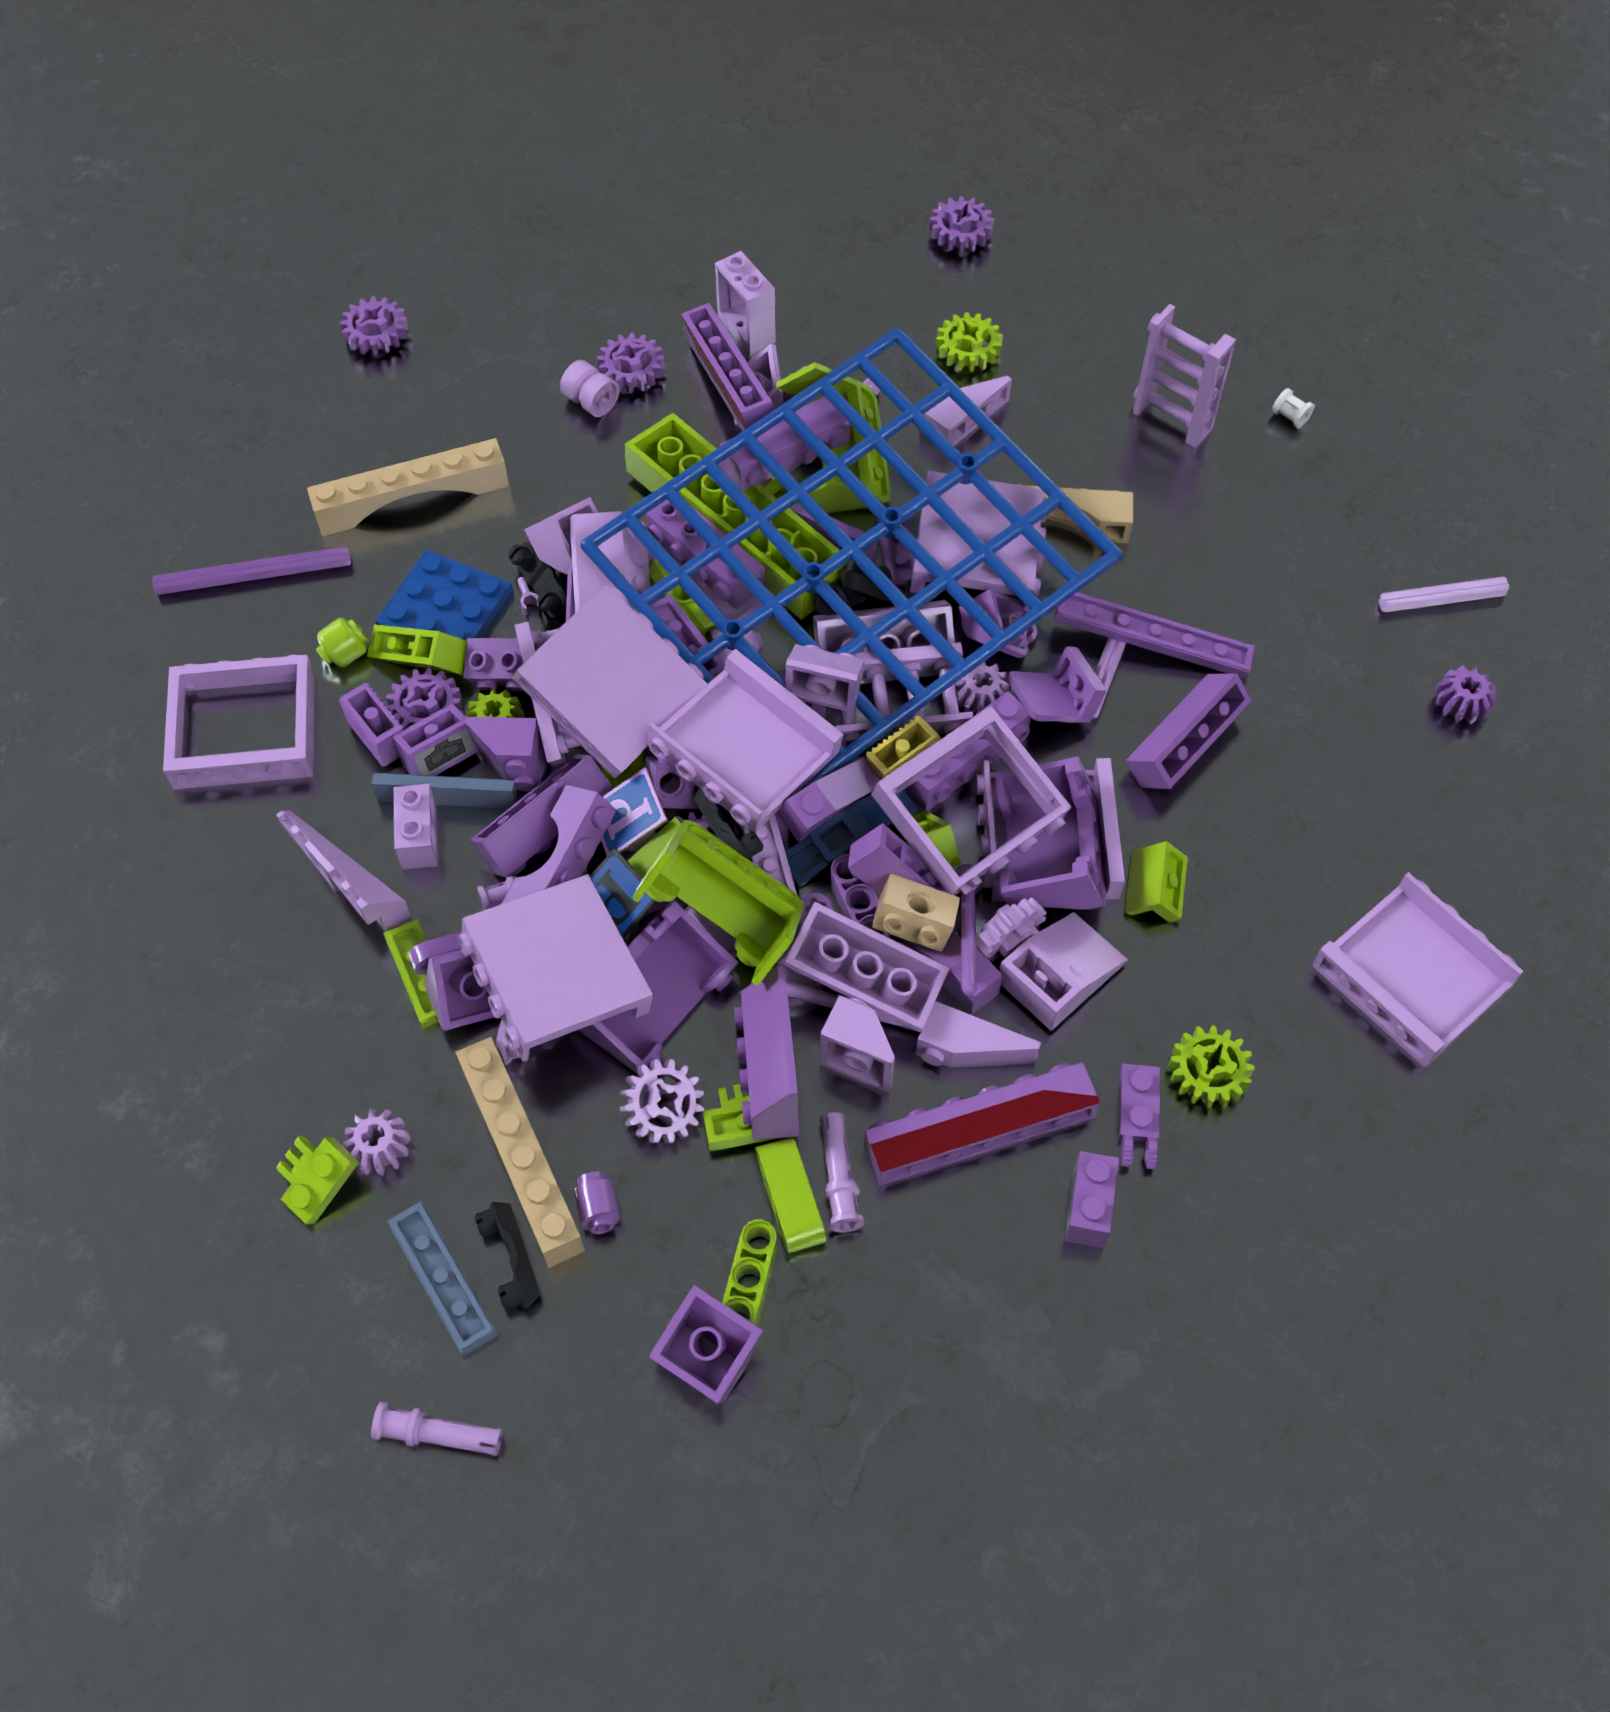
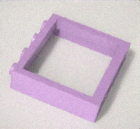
(1021, 764)
(240, 766)

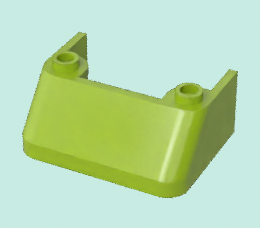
(872, 467)
(728, 893)

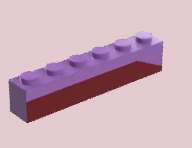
(726, 366)
(980, 1123)

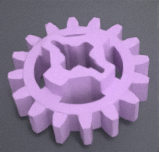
(1010, 929)
(671, 1112)

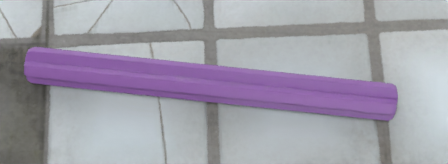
(251, 570)

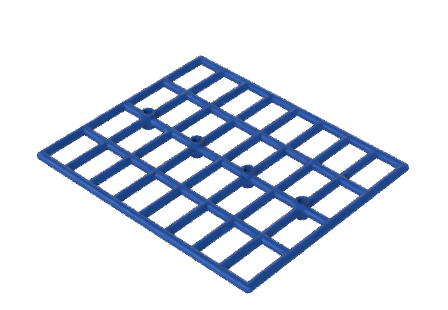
(889, 527)

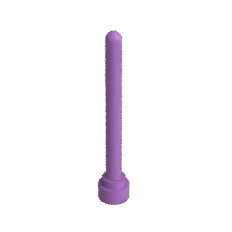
(968, 937)

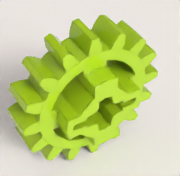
(969, 341)
(1194, 1058)

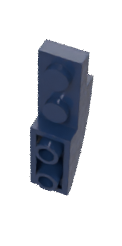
(836, 835)

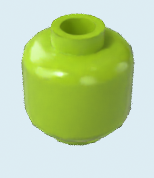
(341, 642)

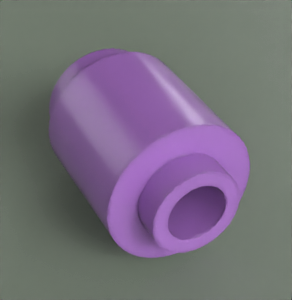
(596, 1202)

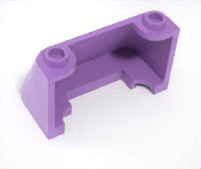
(1062, 866)
(679, 967)

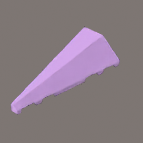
(362, 889)

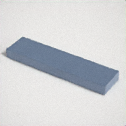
(451, 790)
(442, 1278)

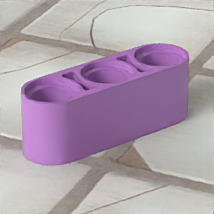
(852, 892)

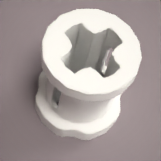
(1298, 413)

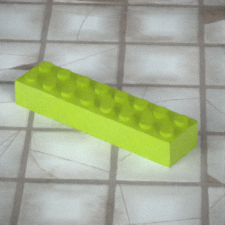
(671, 449)

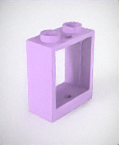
(745, 300)

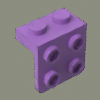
(1065, 695)

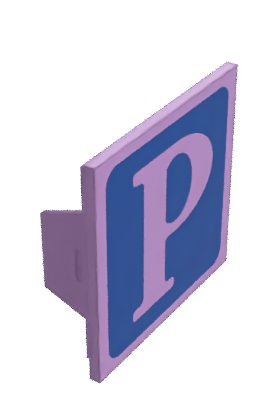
(636, 816)

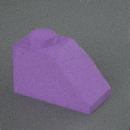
(1004, 612)

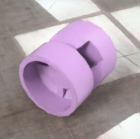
(589, 388)

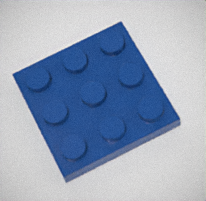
(446, 598)

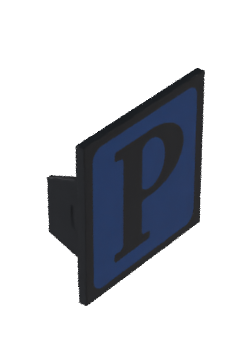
(616, 884)

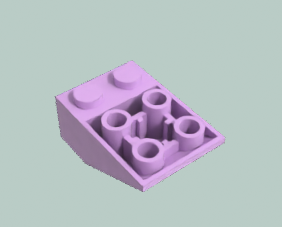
(1059, 969)

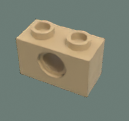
(916, 912)

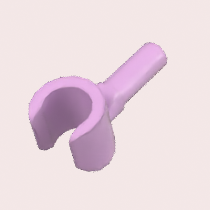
(527, 596)

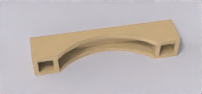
(349, 500)
(1107, 509)
(520, 1152)

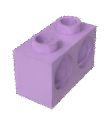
(415, 826)

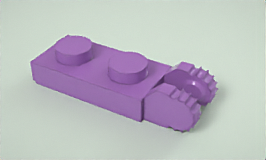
(1139, 1112)

